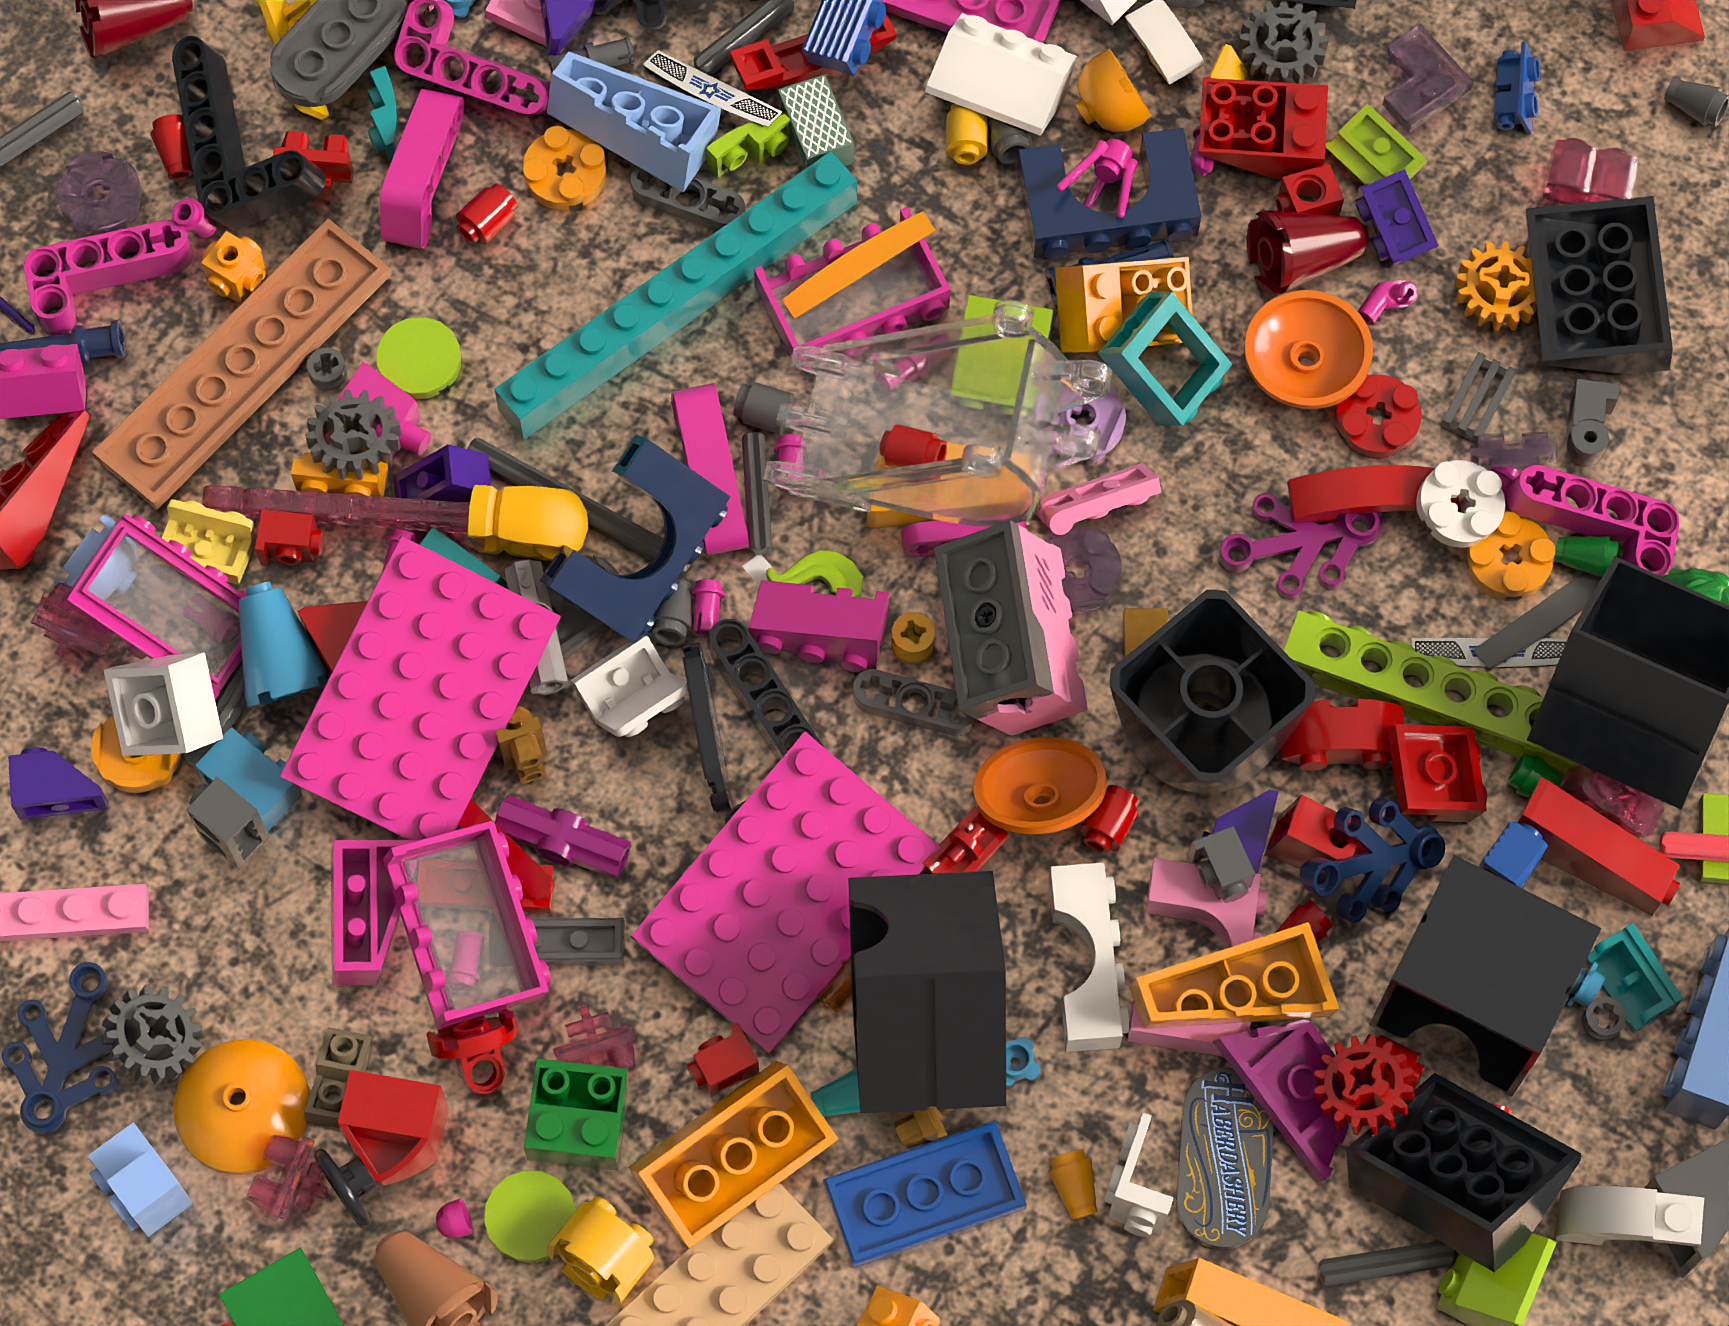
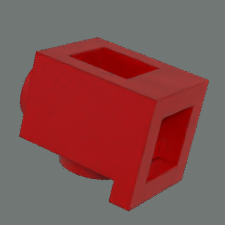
(288, 538)
(723, 1062)

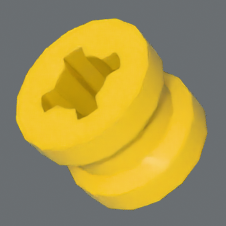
(913, 648)

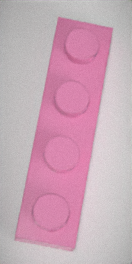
(74, 912)

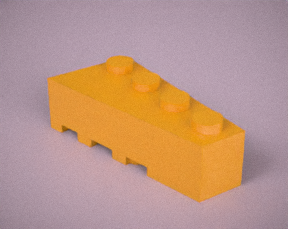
(1249, 982)

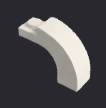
(1628, 1213)

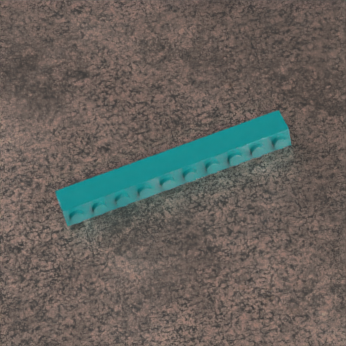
(676, 295)

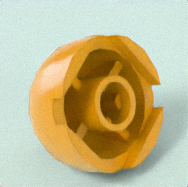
(1110, 95)

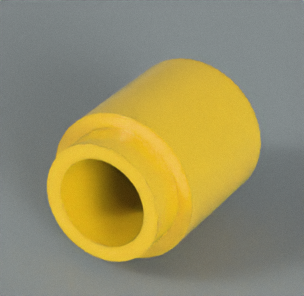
(966, 135)

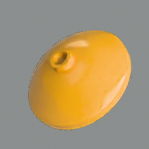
(231, 1135)

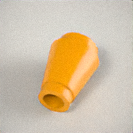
(1074, 1182)

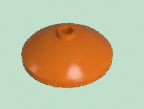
(1313, 328)
(1040, 785)

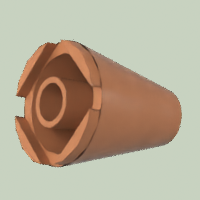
(430, 1285)

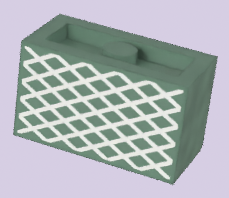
(816, 121)

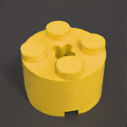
(602, 1251)

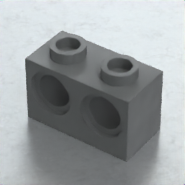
(227, 822)

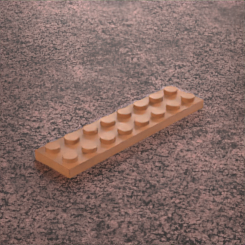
(241, 363)

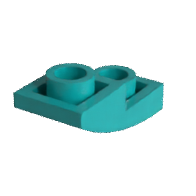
(385, 117)

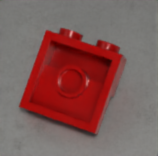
(1437, 772)

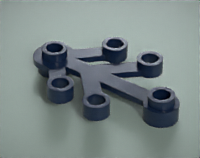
(1420, 850)
(61, 1057)

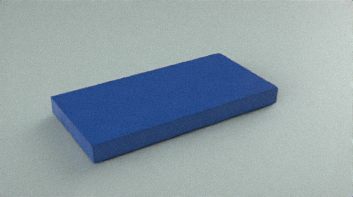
(924, 1194)

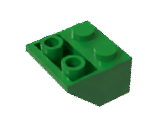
(576, 1114)

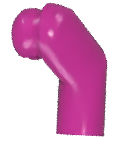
(1387, 296)

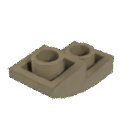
(338, 1055)

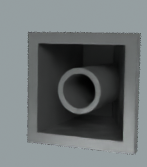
(1705, 1177)

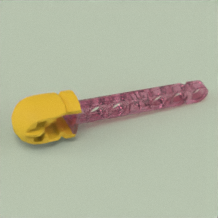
(516, 519)

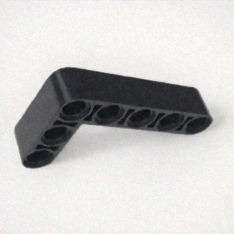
(224, 186)
(759, 698)

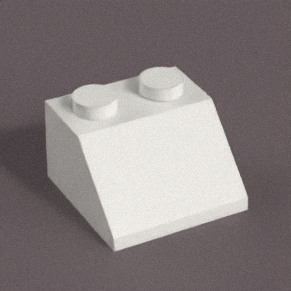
(163, 705)

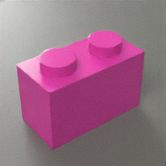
(41, 381)

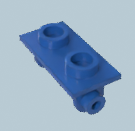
(1520, 103)

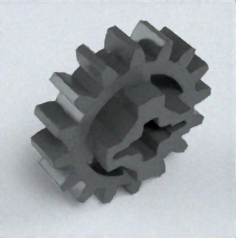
(1282, 38)
(353, 434)
(134, 1020)

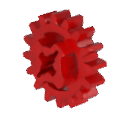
(1369, 1103)

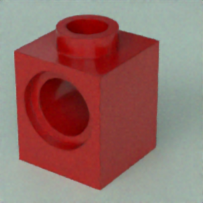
(1316, 183)

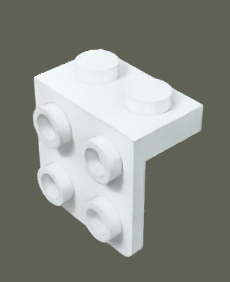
(629, 688)
(1133, 1205)

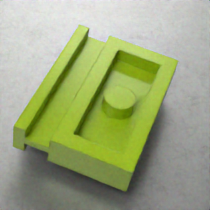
(1373, 148)

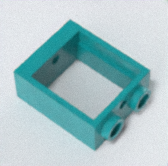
(1135, 335)

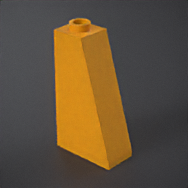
(1236, 1297)

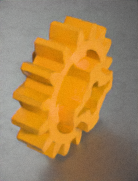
(1483, 288)

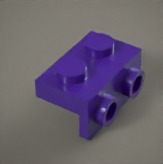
(1396, 218)

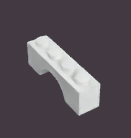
(1081, 903)

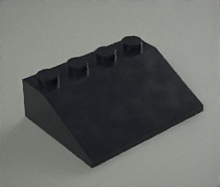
(1600, 286)
(1462, 1171)

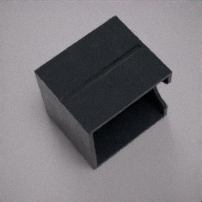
(1640, 684)
(1489, 968)
(928, 991)

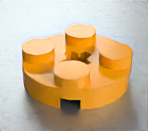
(562, 146)
(1512, 580)
(126, 772)

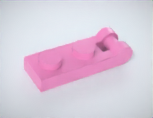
(1098, 497)

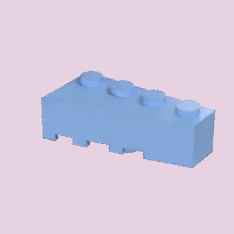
(634, 118)

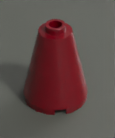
(119, 23)
(1301, 247)

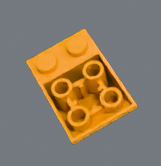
(1100, 297)

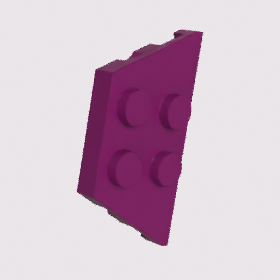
(1279, 1073)

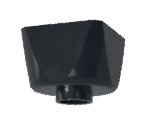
(1216, 659)

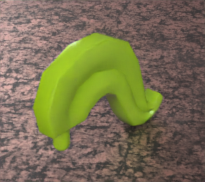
(825, 565)

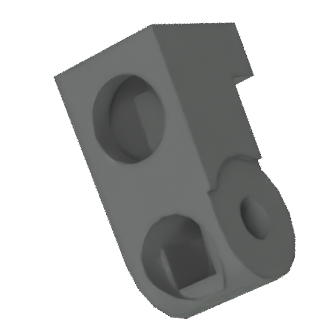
(1586, 417)

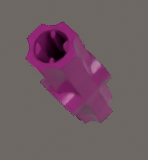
(563, 837)

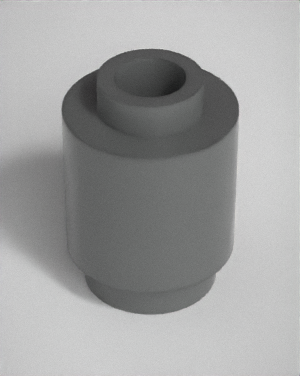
(760, 406)

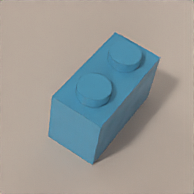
(251, 774)

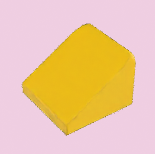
(1228, 65)

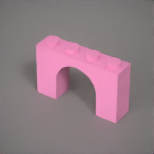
(1179, 893)

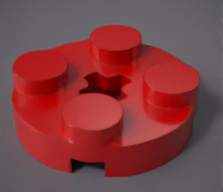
(1383, 440)

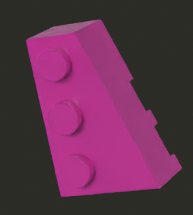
(820, 625)
(361, 910)

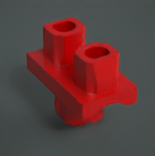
(333, 159)
(967, 845)

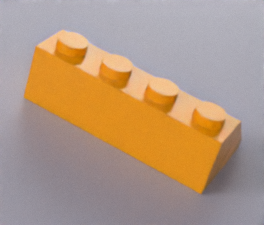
(733, 1153)

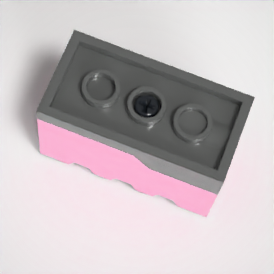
(1009, 628)

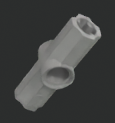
(550, 671)

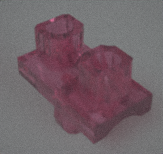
(68, 627)
(615, 1041)
(276, 1196)

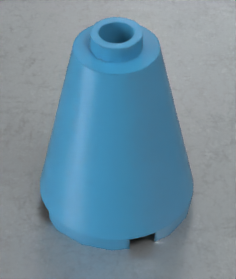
(275, 648)

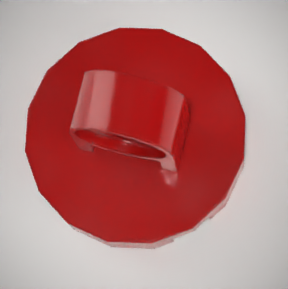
(473, 1042)

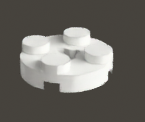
(1479, 487)

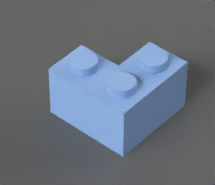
(142, 1183)

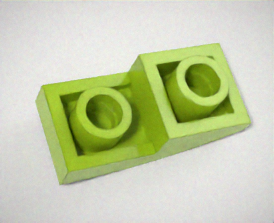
(751, 138)

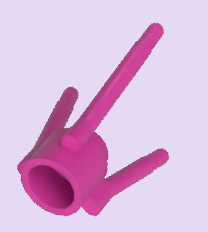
(1111, 163)

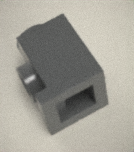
(1223, 864)

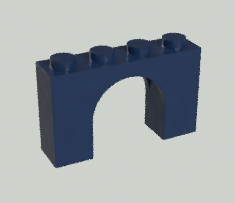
(1064, 225)
(688, 509)

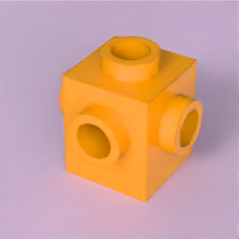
(233, 267)

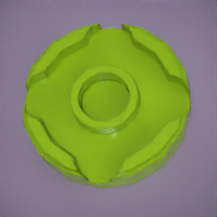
(419, 356)
(527, 1214)

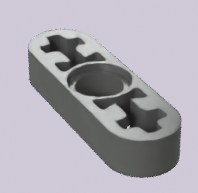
(711, 219)
(905, 686)

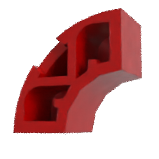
(1343, 735)

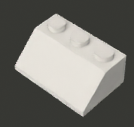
(1001, 73)

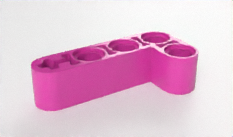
(476, 68)
(418, 168)
(108, 271)
(708, 454)
(1542, 495)

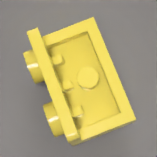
(212, 536)

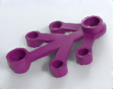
(1308, 538)

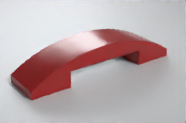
(785, 63)
(1356, 490)

